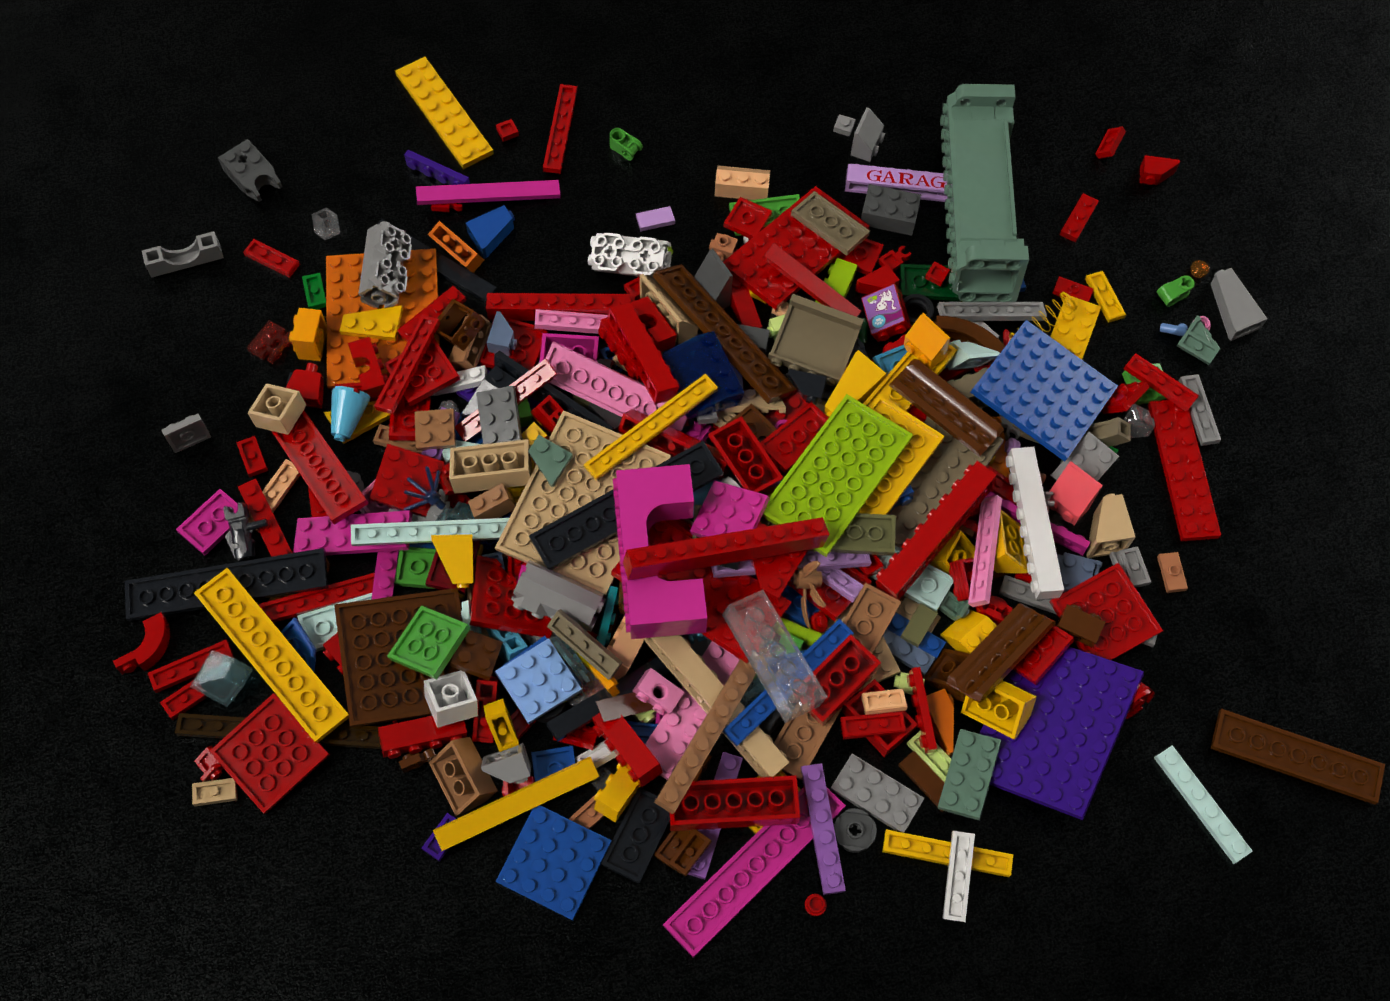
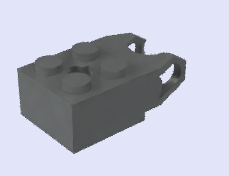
(249, 169)

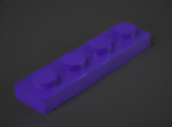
(434, 169)

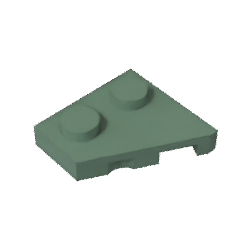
(549, 458)

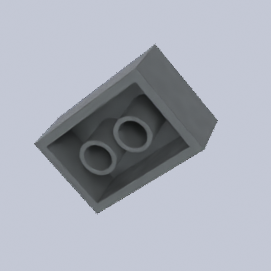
(890, 209)

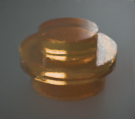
(1199, 268)

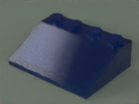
(701, 356)

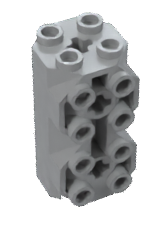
(382, 268)
(547, 591)

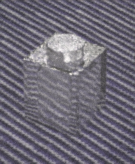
(325, 223)

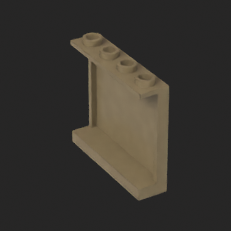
(815, 339)

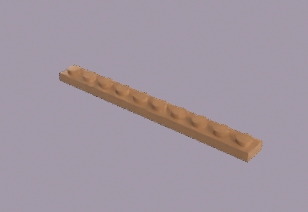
(705, 737)

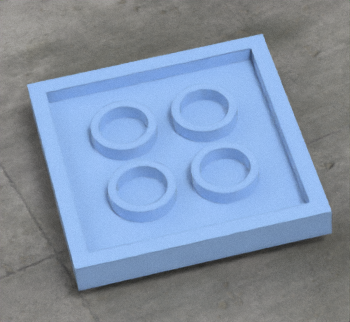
(538, 681)

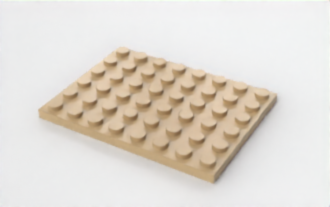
(542, 504)

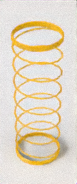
(1061, 296)

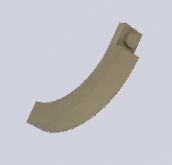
(1109, 432)

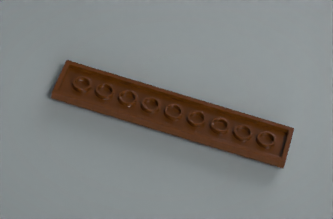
(737, 346)

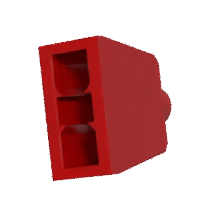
(309, 384)

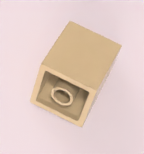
(1110, 527)

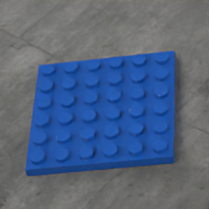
(1044, 390)

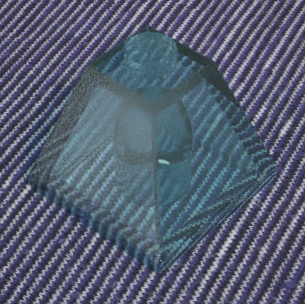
(221, 677)

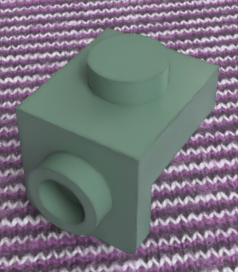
(953, 608)

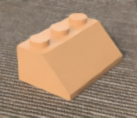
(741, 182)

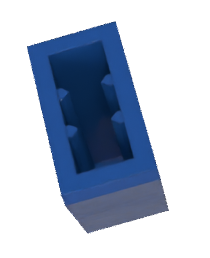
(490, 229)

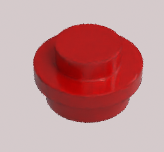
(819, 622)
(815, 904)

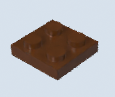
(477, 655)

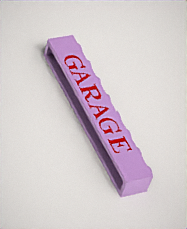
(926, 183)

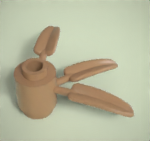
(808, 579)

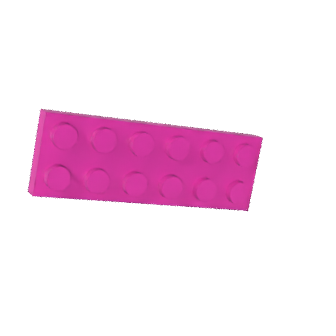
(336, 539)

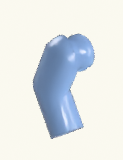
(1178, 330)

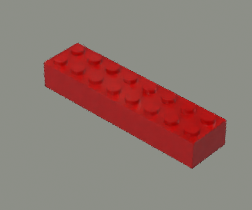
(936, 531)

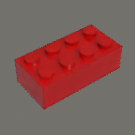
(843, 676)

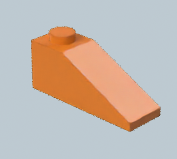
(942, 719)

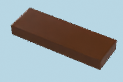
(923, 776)

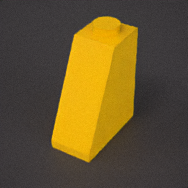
(456, 556)

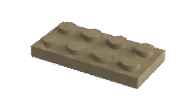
(830, 223)

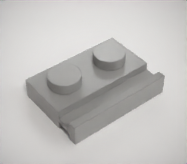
(1133, 565)

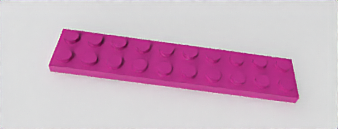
(742, 879)

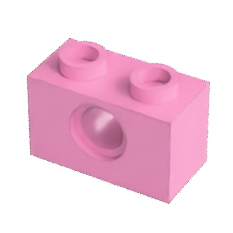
(669, 692)

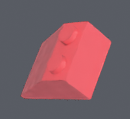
(1074, 493)

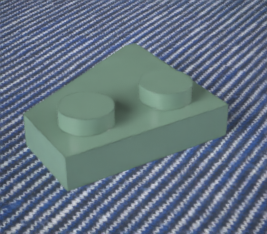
(1199, 342)

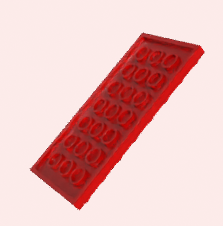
(793, 238)
(718, 591)

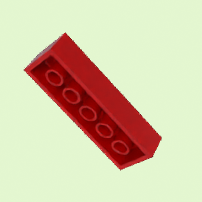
(738, 804)

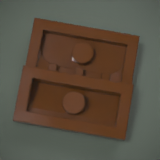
(682, 850)

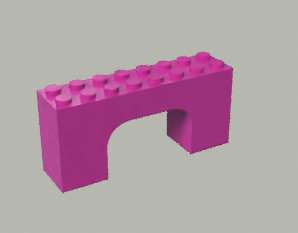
(650, 603)

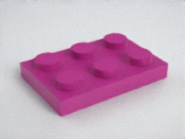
(208, 523)

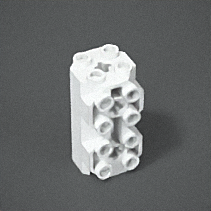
(628, 254)

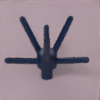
(431, 496)

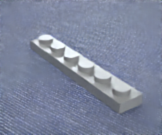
(993, 311)

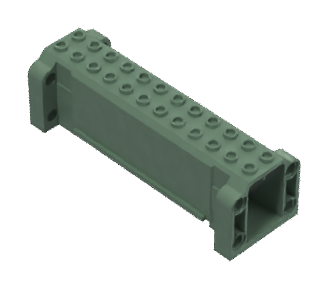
(980, 203)

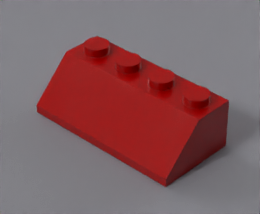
(746, 457)

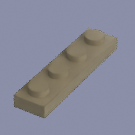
(584, 644)

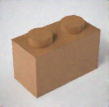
(493, 503)

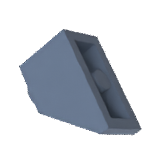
(501, 336)

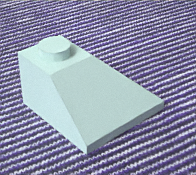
(970, 355)

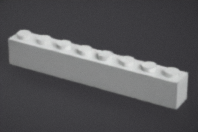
(1035, 523)

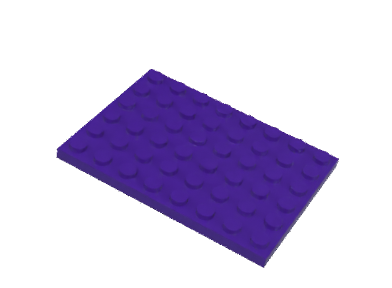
(1068, 733)

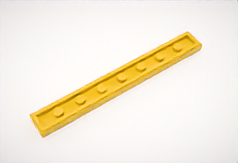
(650, 427)
(515, 803)

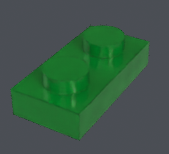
(314, 291)

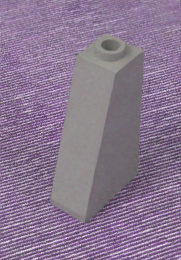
(1236, 305)

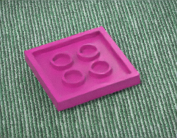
(729, 510)

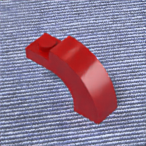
(151, 649)

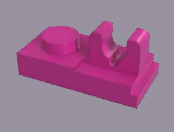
(699, 431)

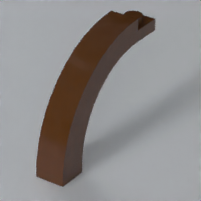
(968, 332)

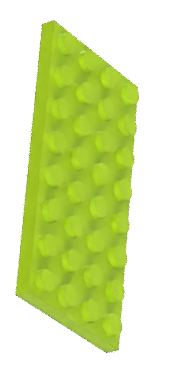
(838, 470)

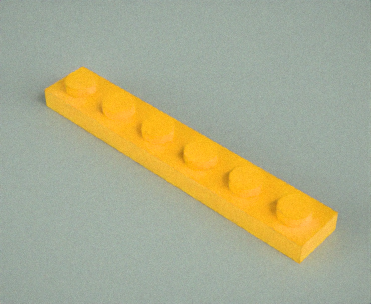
(939, 852)

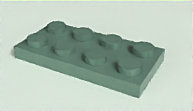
(969, 774)

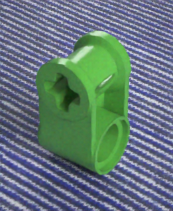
(624, 143)
(1176, 290)

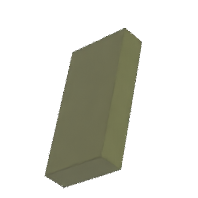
(919, 625)

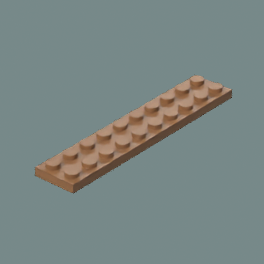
(868, 621)

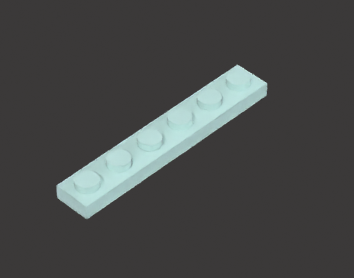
(1203, 804)

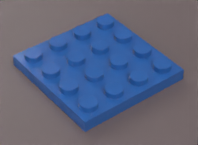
(554, 861)

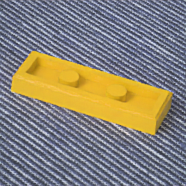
(1105, 296)

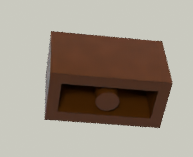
(1081, 625)

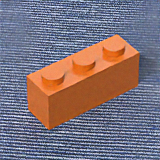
(456, 247)

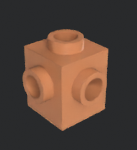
(724, 245)

